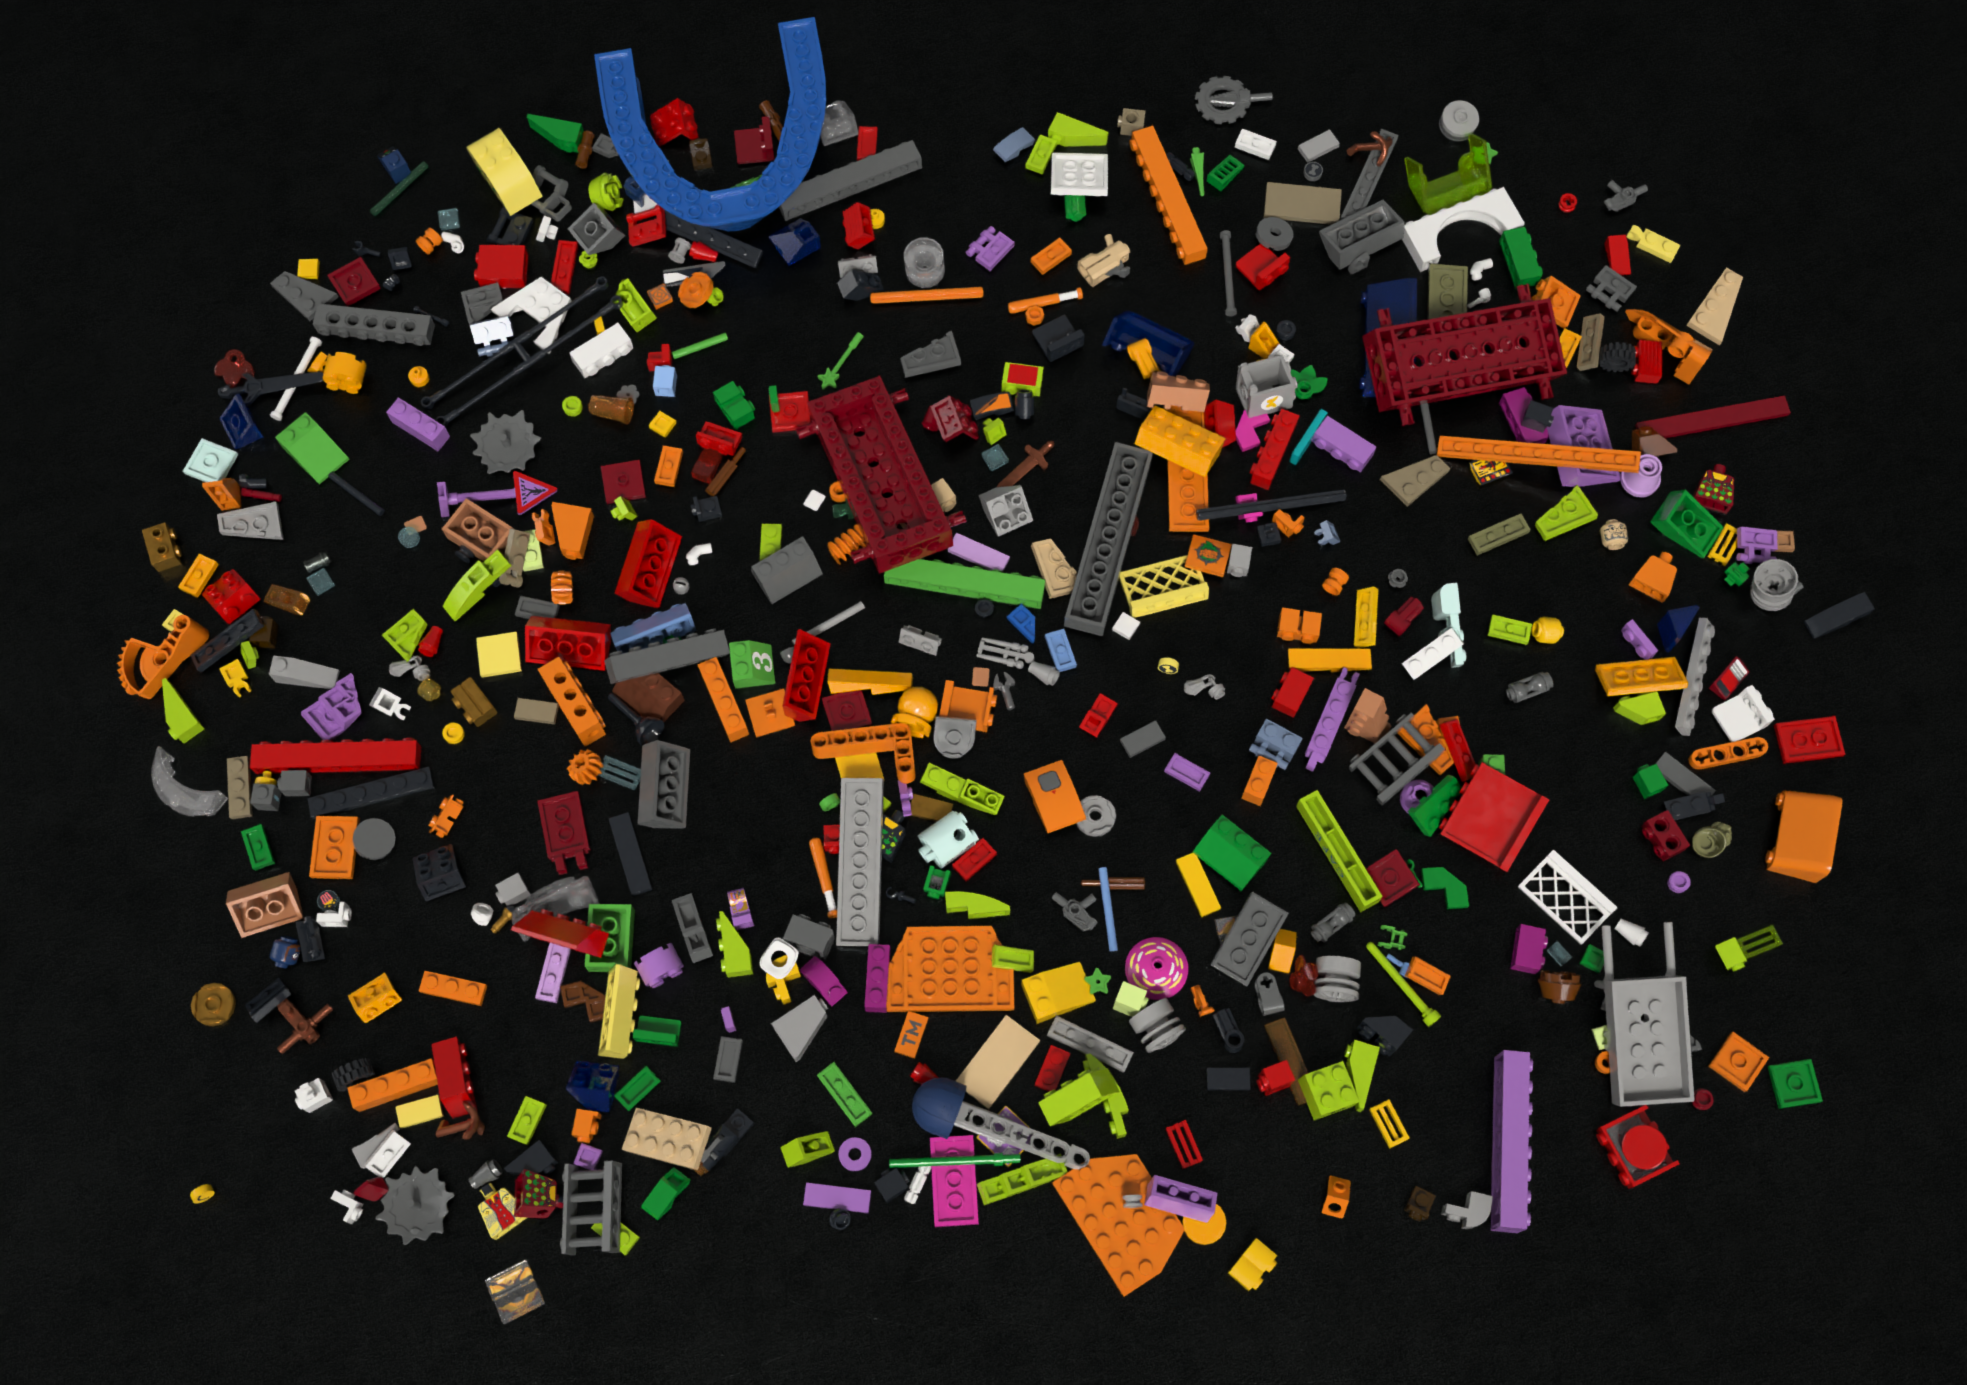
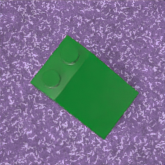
(1687, 523)

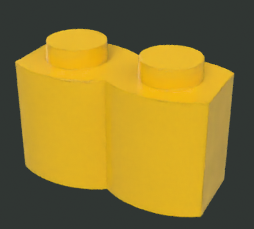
(1253, 1264)

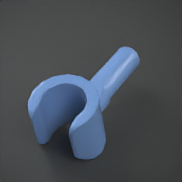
(1404, 965)

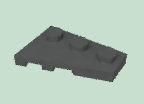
(302, 293)

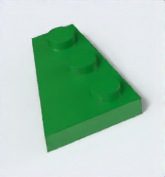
(1436, 805)

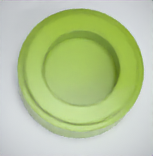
(572, 406)

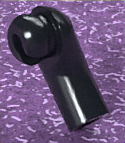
(246, 482)

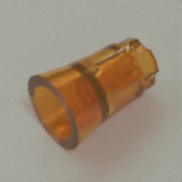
(612, 407)

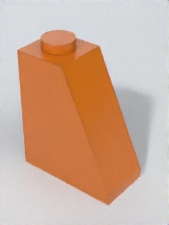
(572, 528)

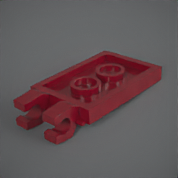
(564, 830)

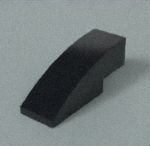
(1839, 615)

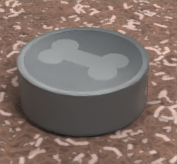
(1313, 171)

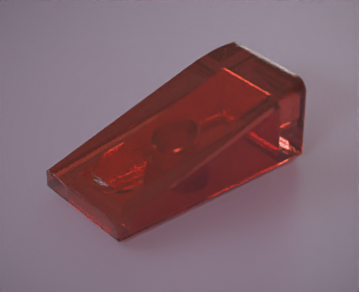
(706, 465)

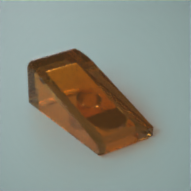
(287, 599)

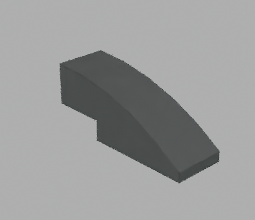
(692, 928)

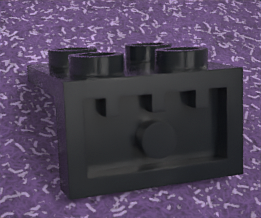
(1058, 338)
(438, 872)

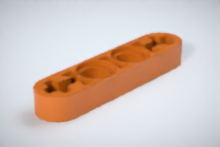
(1727, 750)

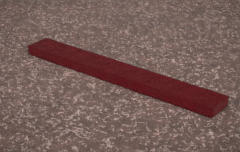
(1719, 417)

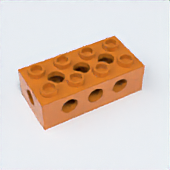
(573, 700)

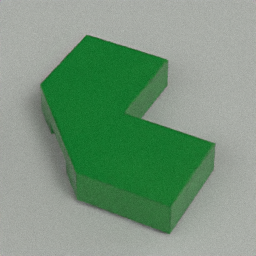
(1454, 889)

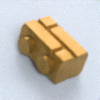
(473, 701)

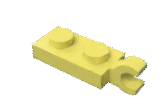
(1654, 243)

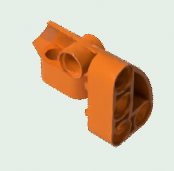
(1678, 343)

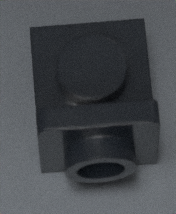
(706, 508)

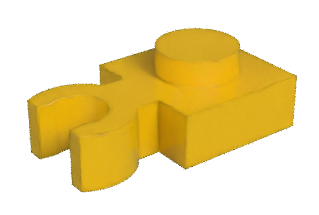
(234, 676)

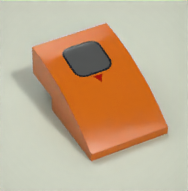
(1054, 796)

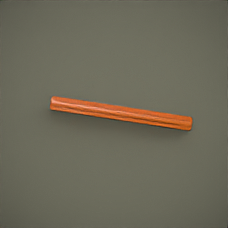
(924, 295)

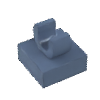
(1329, 533)

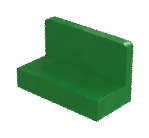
(657, 1031)

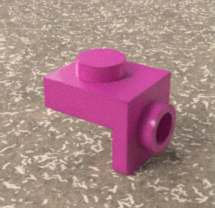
(1251, 517)

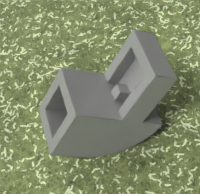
(1475, 1212)

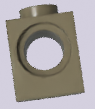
(1131, 115)

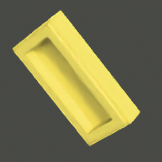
(419, 1111)

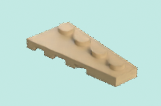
(1715, 310)

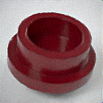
(1702, 1099)

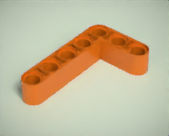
(872, 744)

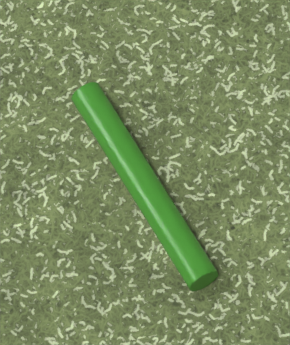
(700, 345)

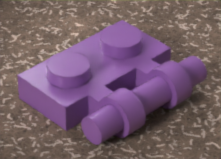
(993, 251)
(1756, 539)

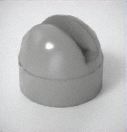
(679, 588)

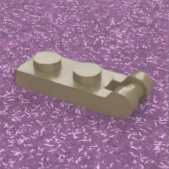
(515, 554)

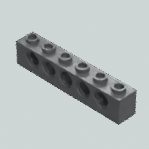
(366, 318)

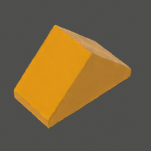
(1263, 341)
(1282, 951)

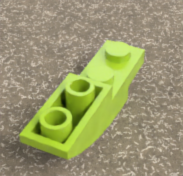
(473, 583)
(962, 790)
(1115, 1104)

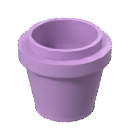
(1646, 481)

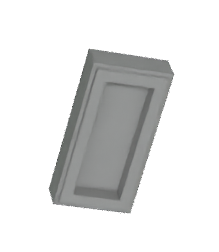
(1318, 146)

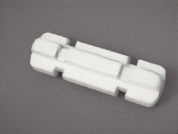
(917, 1184)

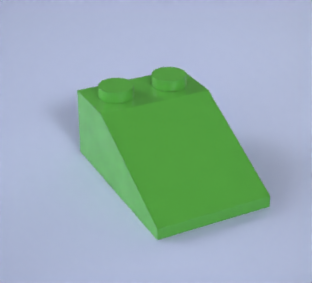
(311, 448)

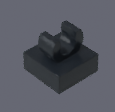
(399, 258)
(1268, 534)

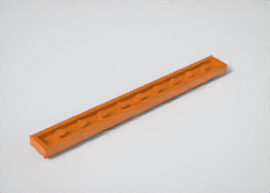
(1539, 454)

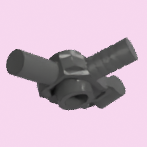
(1623, 197)
(1075, 911)

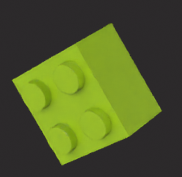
(1328, 1090)

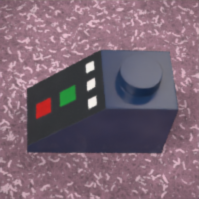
(394, 164)

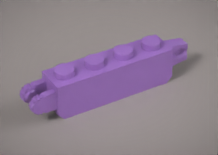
(1330, 719)

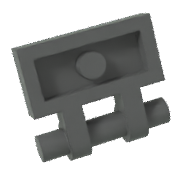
(1615, 285)

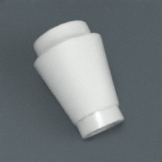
(1633, 933)

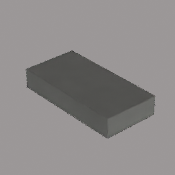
(534, 607)
(1142, 739)
(728, 1059)

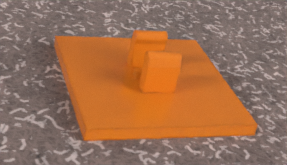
(768, 714)

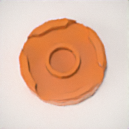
(695, 290)

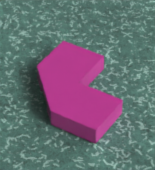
(1245, 433)

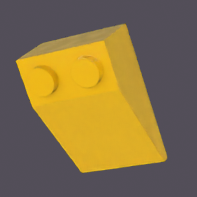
(1057, 991)

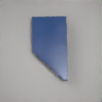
(1023, 621)

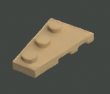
(1054, 568)

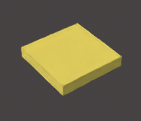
(499, 654)

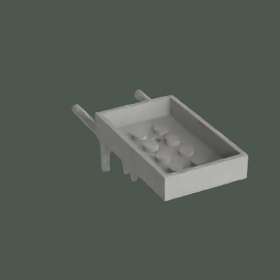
(1650, 1055)

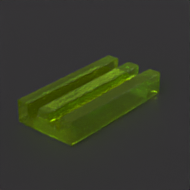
(1774, 936)

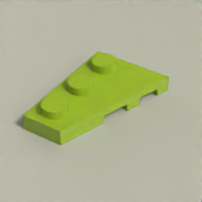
(1566, 515)

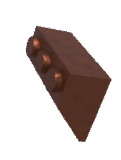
(649, 696)

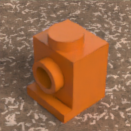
(585, 1125)

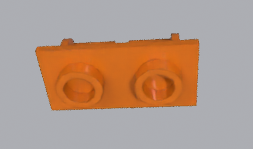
(441, 823)

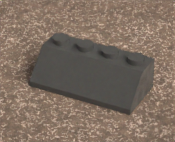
(1361, 233)
(663, 785)

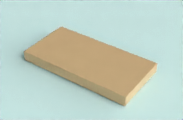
(997, 1061)

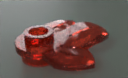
(231, 370)
(1304, 977)

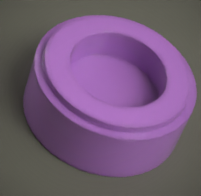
(1678, 882)

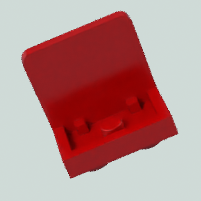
(672, 121)
(1262, 266)
(230, 596)

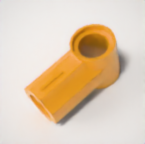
(1142, 354)

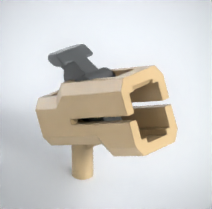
(1105, 263)

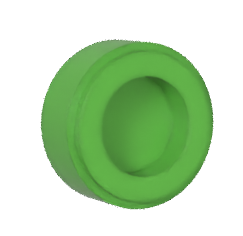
(830, 802)

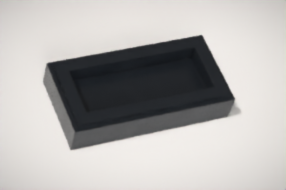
(1228, 1078)

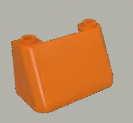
(1805, 835)

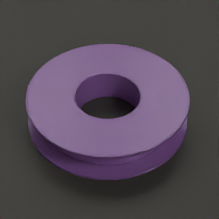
(862, 1162)

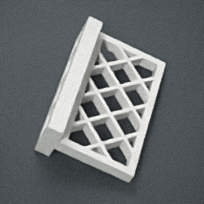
(1580, 884)

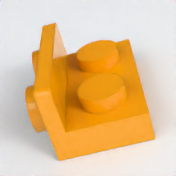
(374, 998)

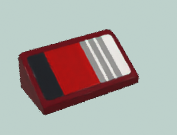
(1729, 678)

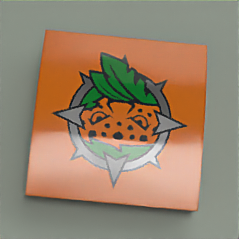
(1208, 555)

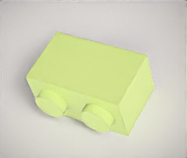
(1130, 999)

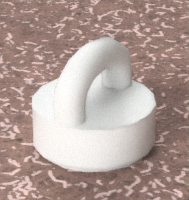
(482, 913)

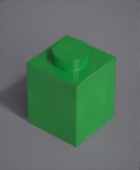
(1650, 780)

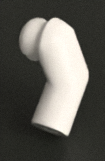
(455, 240)
(1478, 267)
(696, 551)

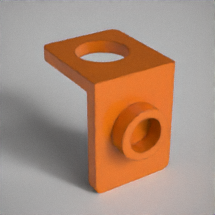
(1337, 1192)

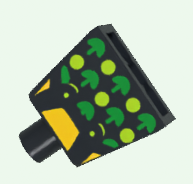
(892, 835)

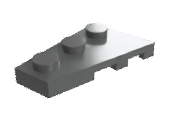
(934, 357)

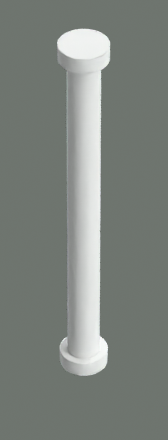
(315, 342)

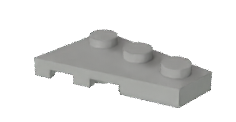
(254, 522)

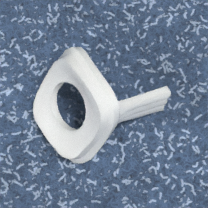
(766, 963)

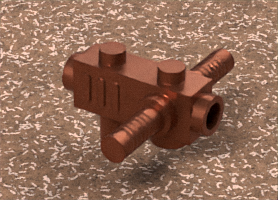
(303, 1027)

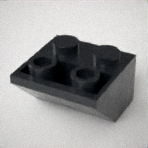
(1384, 1032)

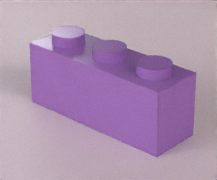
(418, 424)
(1343, 444)
(1180, 1199)

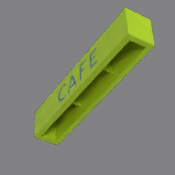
(1339, 851)

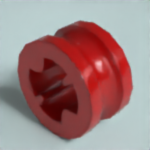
(1572, 200)

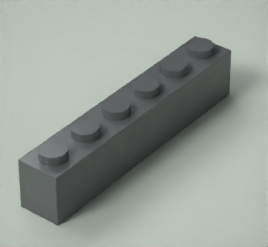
(667, 656)

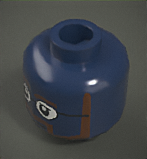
(285, 951)

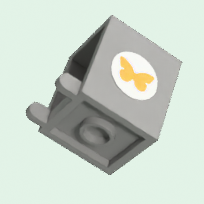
(1256, 386)

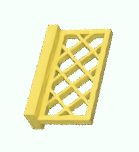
(1172, 598)

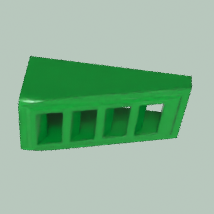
(1219, 183)

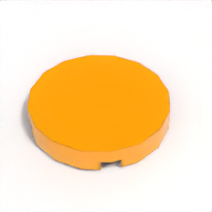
(1208, 1232)

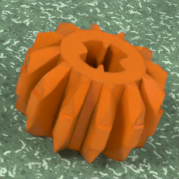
(562, 587)
(585, 767)

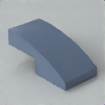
(1013, 144)

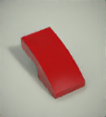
(1098, 715)

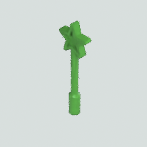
(830, 376)

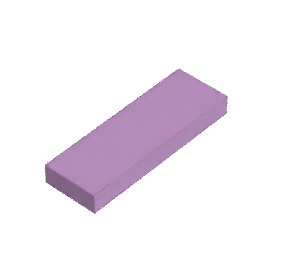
(978, 553)
(553, 973)

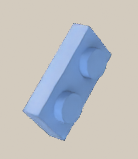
(1060, 650)

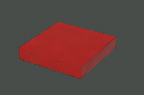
(792, 413)

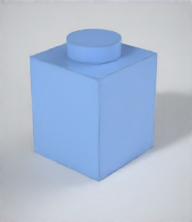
(665, 381)

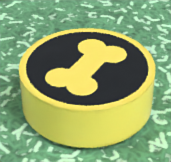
(1168, 665)

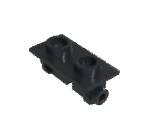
(310, 939)

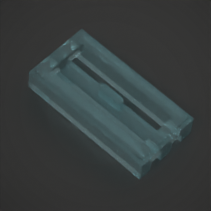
(623, 765)

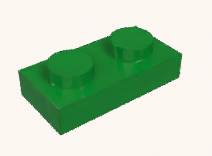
(258, 847)

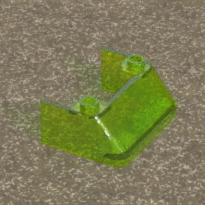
(1457, 187)

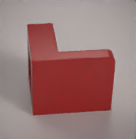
(660, 358)

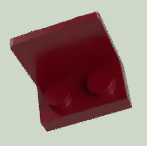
(755, 144)
(954, 418)

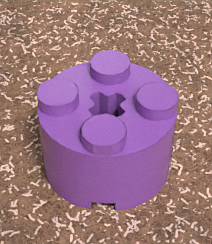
(659, 965)

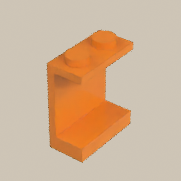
(968, 704)

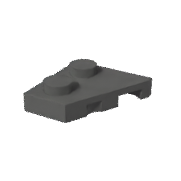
(480, 301)

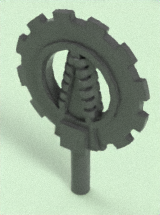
(1237, 99)

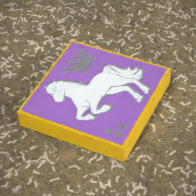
(996, 1147)

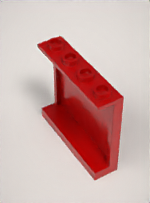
(1493, 816)

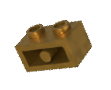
(162, 547)

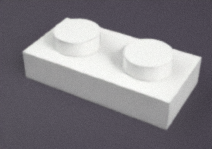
(1255, 144)
(387, 1154)

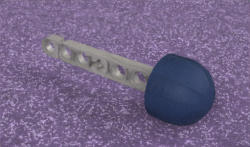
(940, 1106)

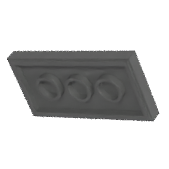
(1249, 938)

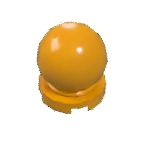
(917, 709)

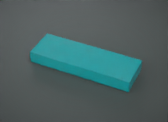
(1307, 438)

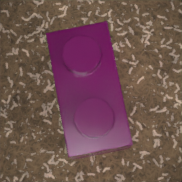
(1529, 949)

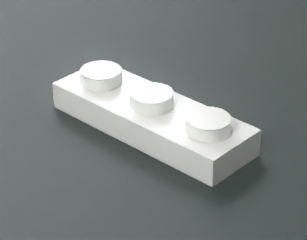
(1433, 653)

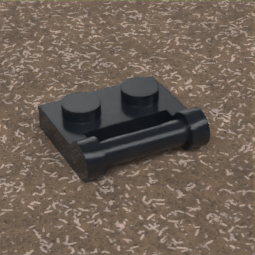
(516, 231)

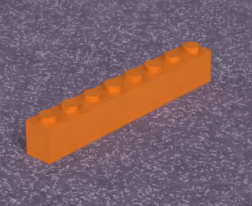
(1169, 195)

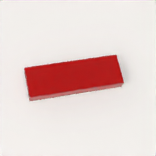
(564, 265)
(1458, 748)

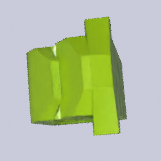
(635, 309)

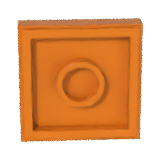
(1738, 1061)

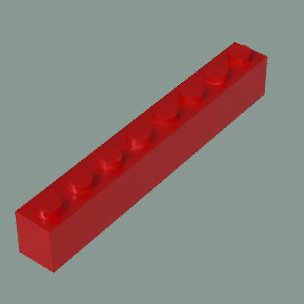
(336, 756)

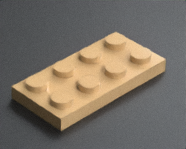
(666, 1138)

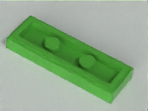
(844, 1094)

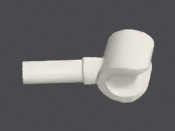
(1484, 298)

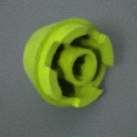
(605, 191)

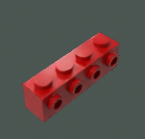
(1274, 450)

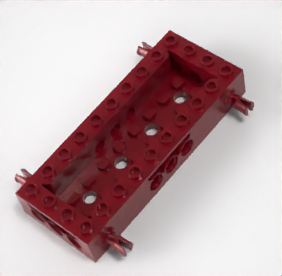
(1403, 384)
(899, 471)

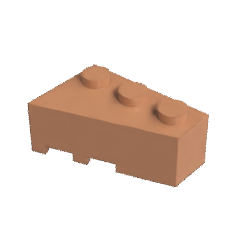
(1177, 391)
(1369, 717)

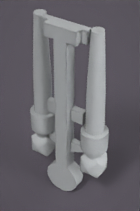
(1028, 656)

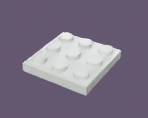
(1079, 174)

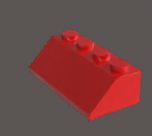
(648, 564)
(573, 641)
(805, 677)
(563, 932)

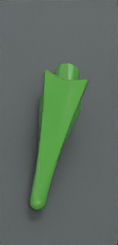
(1197, 164)

